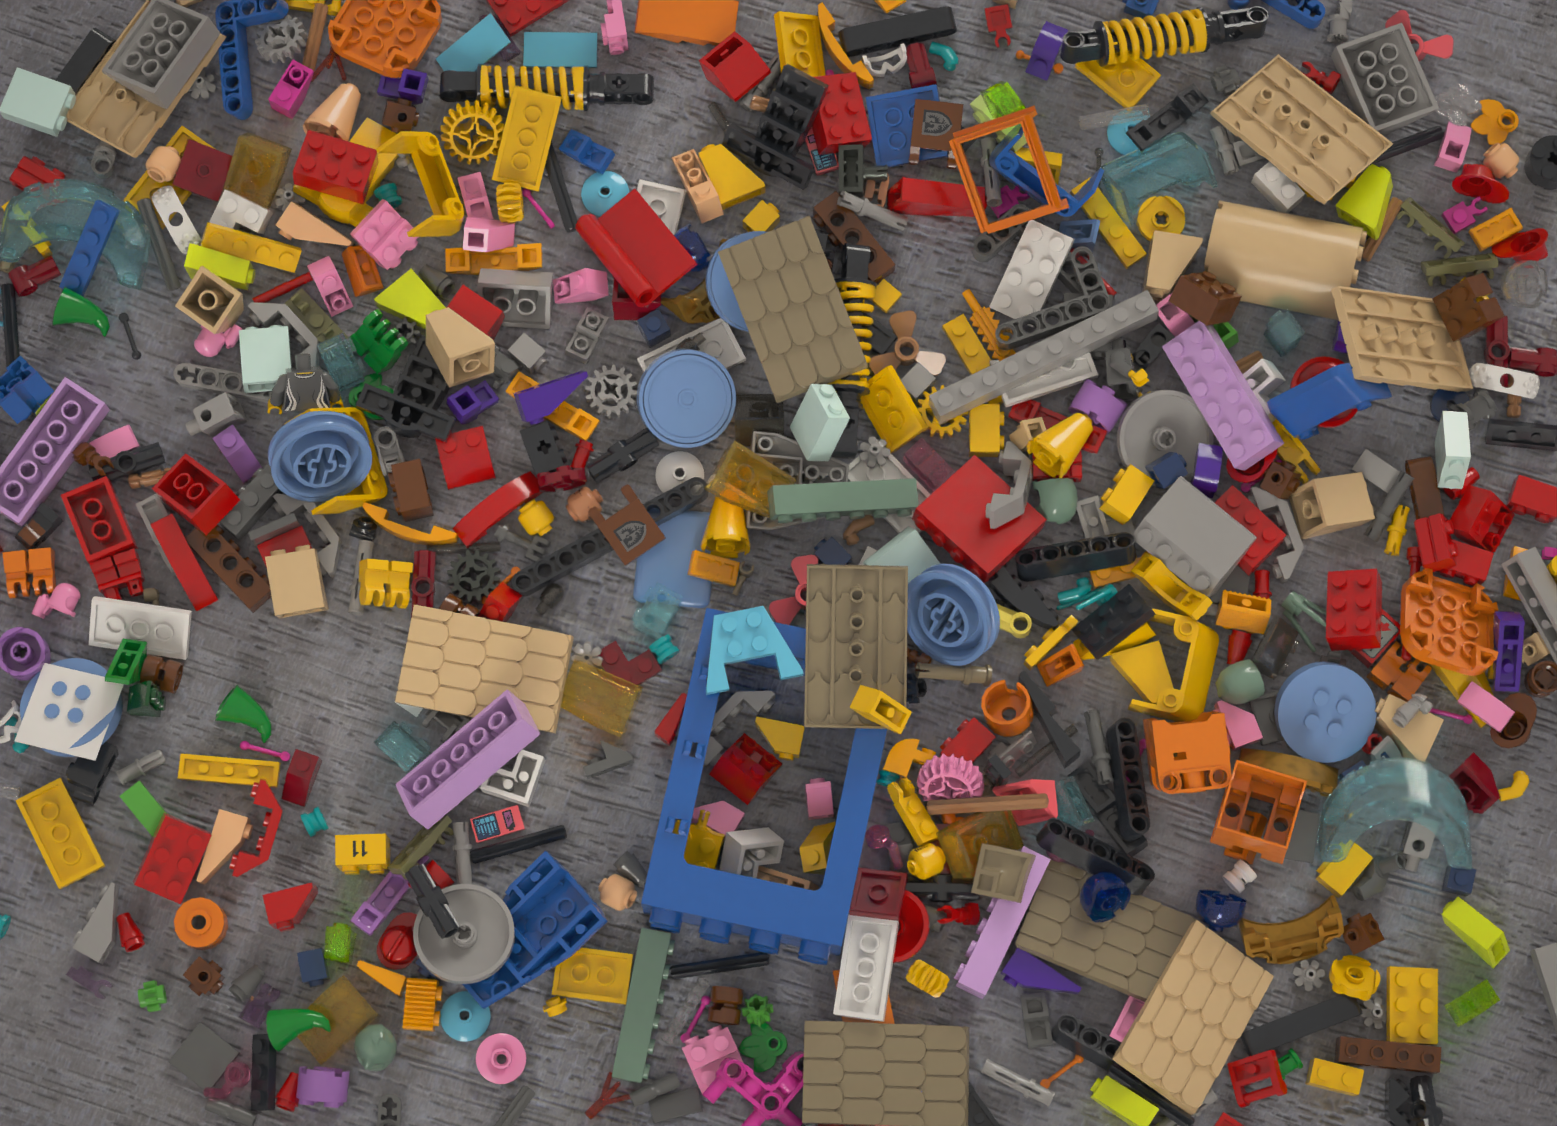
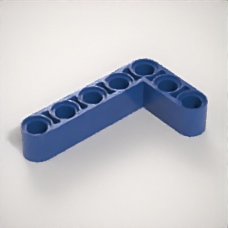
(238, 48)

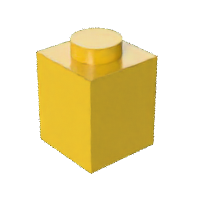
(762, 218)

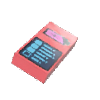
(822, 163)
(497, 824)

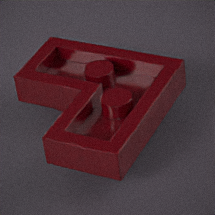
(635, 671)

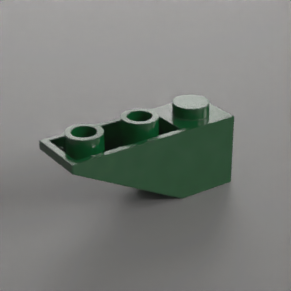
(146, 700)

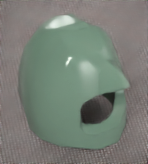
(1057, 499)
(1240, 683)
(374, 1046)

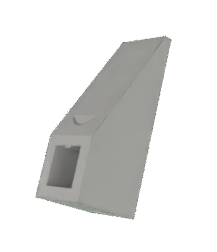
(100, 931)

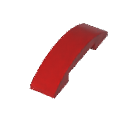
(1032, 409)
(496, 507)
(184, 562)

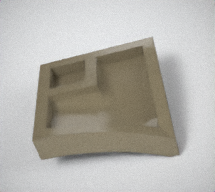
(1002, 873)

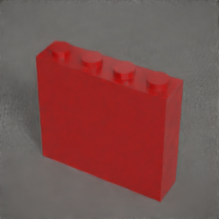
(958, 520)

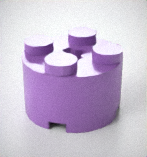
(1098, 405)
(36, 649)
(322, 1085)

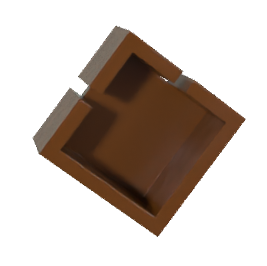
(1205, 298)
(1462, 312)
(411, 487)

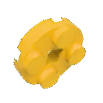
(1160, 206)
(1360, 987)

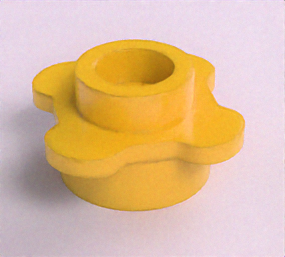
(555, 1006)

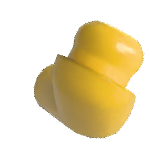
(1517, 788)

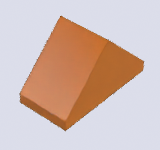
(1060, 665)

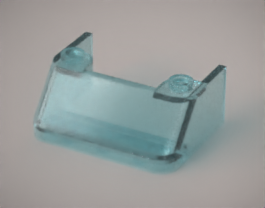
(1154, 169)

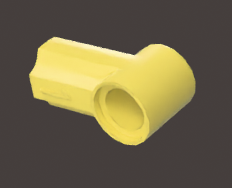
(1009, 617)

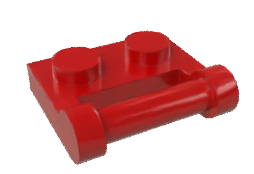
(1253, 1070)

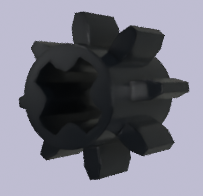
(915, 688)

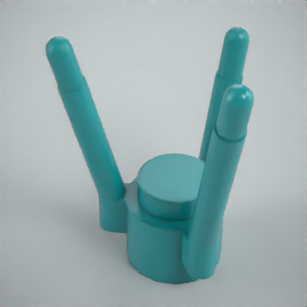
(1099, 596)

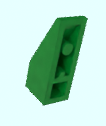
(127, 662)

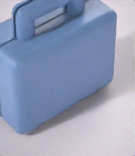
(671, 558)

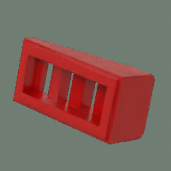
(668, 726)

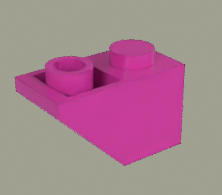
(291, 89)

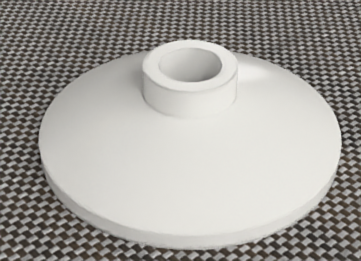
(676, 461)

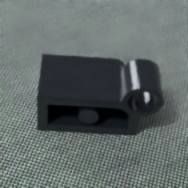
(91, 774)

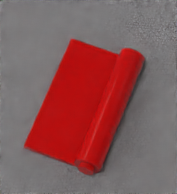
(636, 248)

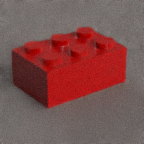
(841, 115)
(335, 167)
(196, 494)
(1247, 514)
(98, 520)
(1354, 609)
(172, 858)

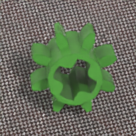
(152, 996)
(757, 1010)

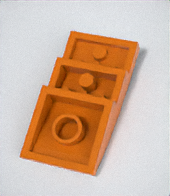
(687, 20)

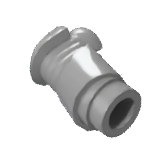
(1408, 710)

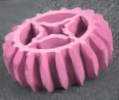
(949, 779)

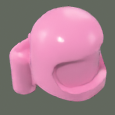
(211, 344)
(63, 599)

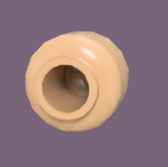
(1501, 160)
(163, 163)
(617, 892)

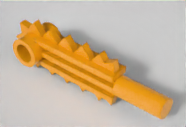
(987, 326)

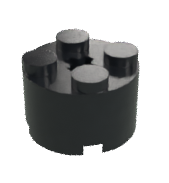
(1538, 168)

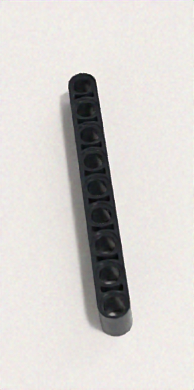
(597, 538)

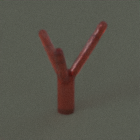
(328, 62)
(604, 1098)

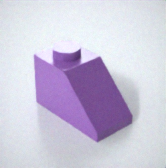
(237, 453)

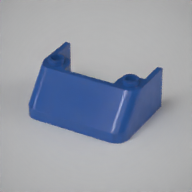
(1027, 178)
(1324, 398)

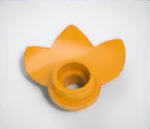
(1491, 122)

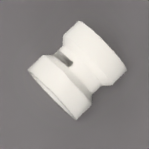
(1239, 876)

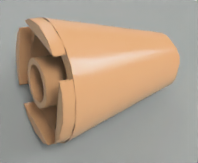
(336, 113)

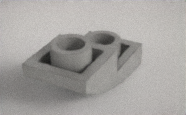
(586, 335)
(1376, 470)

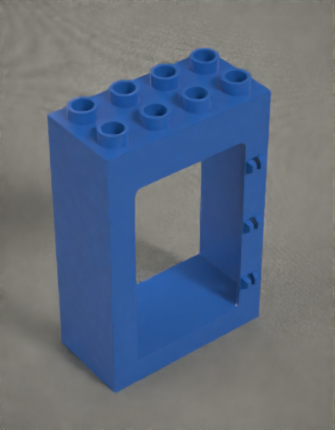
(743, 904)

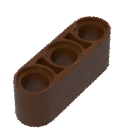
(1424, 487)

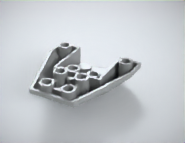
(789, 458)

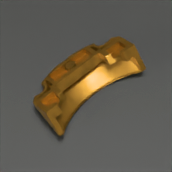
(694, 305)
(1319, 776)
(1295, 938)

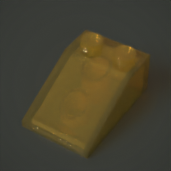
(257, 169)
(745, 478)
(600, 698)
(964, 838)
(347, 1015)

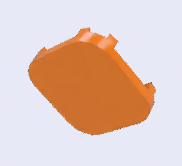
(385, 33)
(1447, 623)

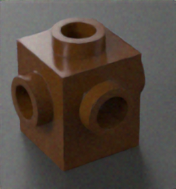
(392, 110)
(1281, 479)
(1362, 932)
(196, 973)

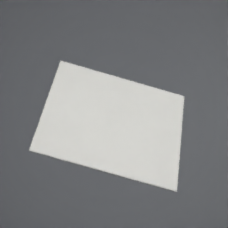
(59, 732)

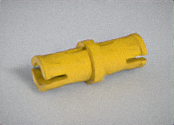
(1396, 530)

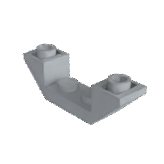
(270, 312)
(1266, 502)
(1007, 507)
(329, 555)
(756, 700)

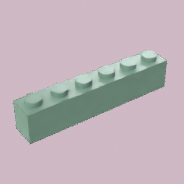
(842, 499)
(642, 1005)

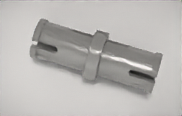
(1224, 150)

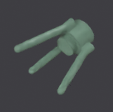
(1296, 605)

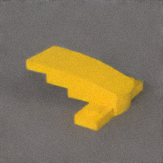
(369, 135)

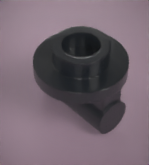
(363, 529)

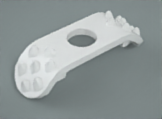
(166, 203)
(1489, 376)

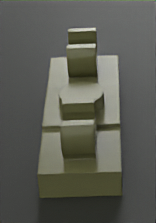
(1431, 226)
(1459, 266)
(313, 316)
(420, 846)

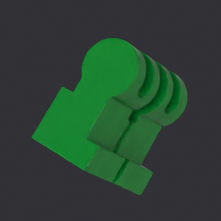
(380, 349)

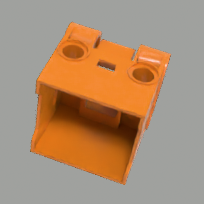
(1200, 751)
(1263, 785)

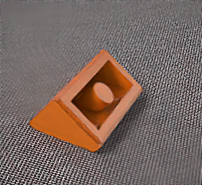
(361, 271)
(1253, 825)

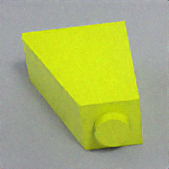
(1367, 200)
(229, 268)
(409, 299)
(1476, 931)
(1123, 1102)

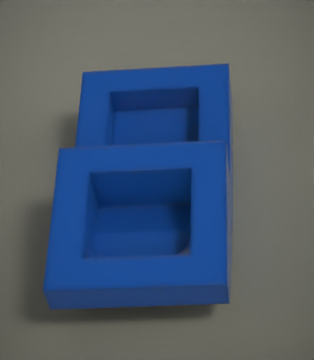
(586, 151)

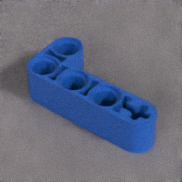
(1292, 12)

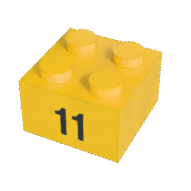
(362, 852)

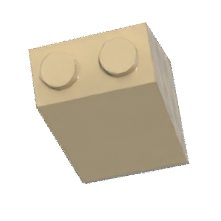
(1167, 261)
(211, 302)
(458, 347)
(1331, 505)
(296, 582)
(1416, 737)

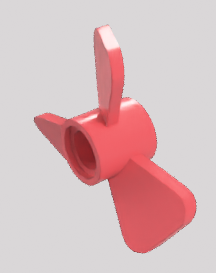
(1438, 47)
(786, 609)

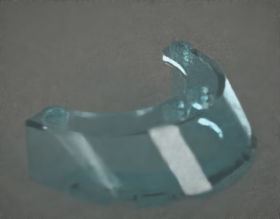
(61, 213)
(1395, 791)

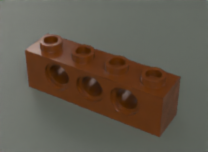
(828, 210)
(251, 596)
(1388, 1055)

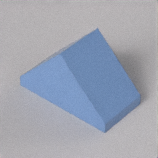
(1082, 231)

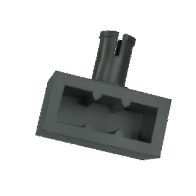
(854, 171)

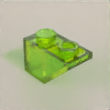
(1001, 99)
(339, 943)
(1472, 1003)

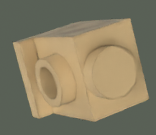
(1026, 431)
(1534, 649)

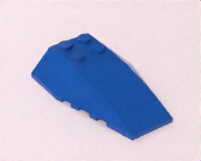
(551, 924)

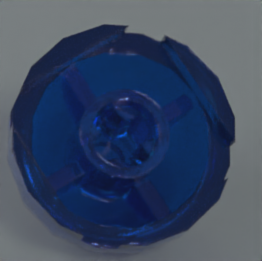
(694, 245)
(1104, 895)
(1219, 910)

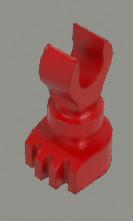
(1330, 82)
(967, 914)

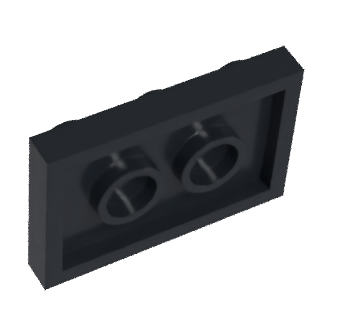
(1113, 621)

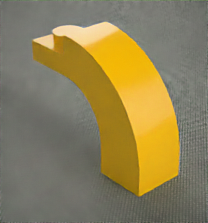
(1170, 588)

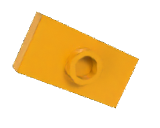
(1495, 229)
(713, 568)

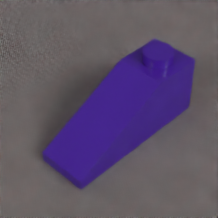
(546, 397)
(1508, 641)
(1032, 973)

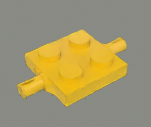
(702, 843)

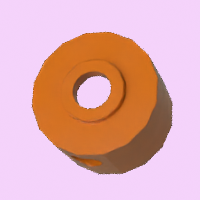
(998, 699)
(213, 931)

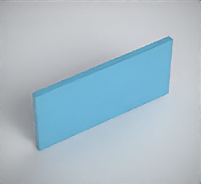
(474, 47)
(560, 49)

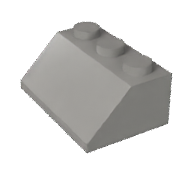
(520, 294)

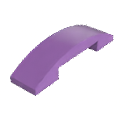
(382, 901)

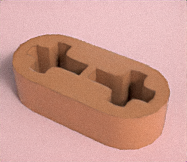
(881, 192)

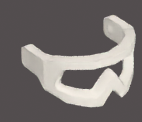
(886, 66)
(15, 709)

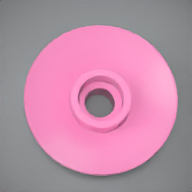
(501, 1045)

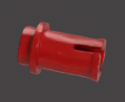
(581, 454)
(1262, 584)
(1376, 740)

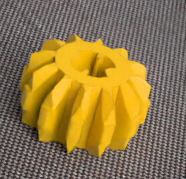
(510, 202)
(927, 978)

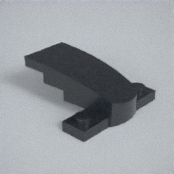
(782, 129)
(414, 400)

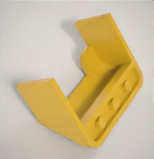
(436, 181)
(373, 486)
(1191, 698)

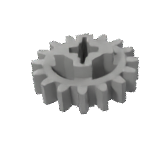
(281, 39)
(619, 385)

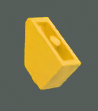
(880, 709)
(781, 737)

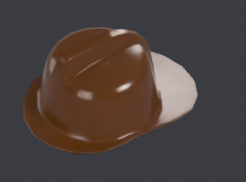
(1519, 726)

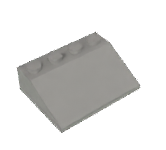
(161, 51)
(1384, 79)
(1194, 537)

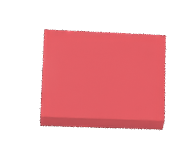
(1031, 786)

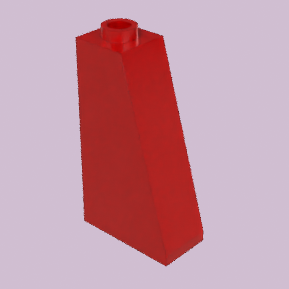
(931, 198)

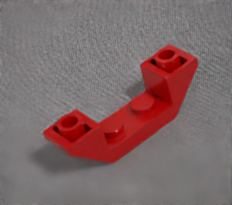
(246, 860)

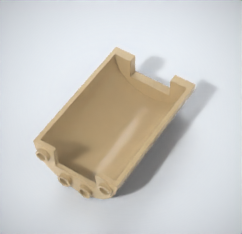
(1283, 257)

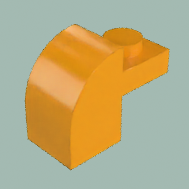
(902, 756)

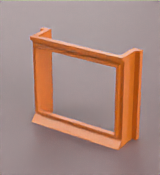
(1025, 118)

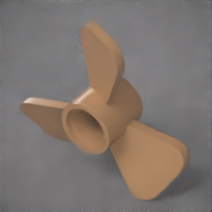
(903, 327)

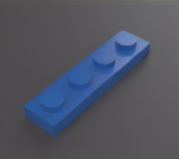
(89, 247)

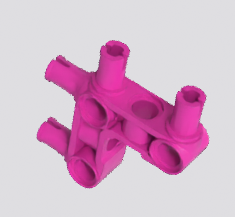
(782, 1087)

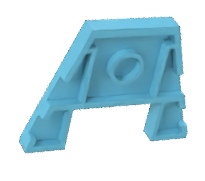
(744, 637)

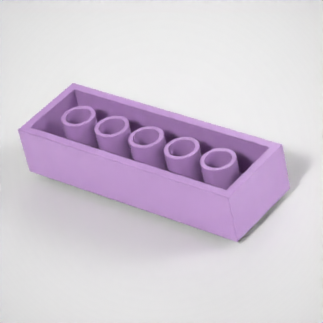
(1223, 395)
(47, 450)
(467, 759)
(997, 934)

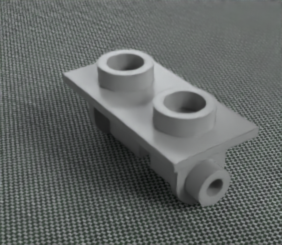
(1019, 745)

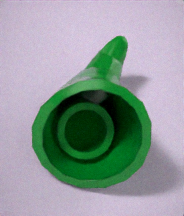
(78, 309)
(243, 709)
(287, 1024)

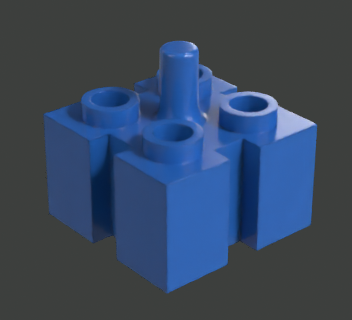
(22, 389)

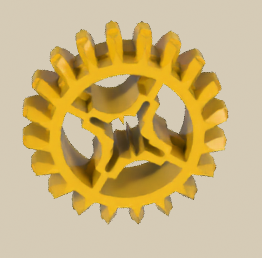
(462, 130)

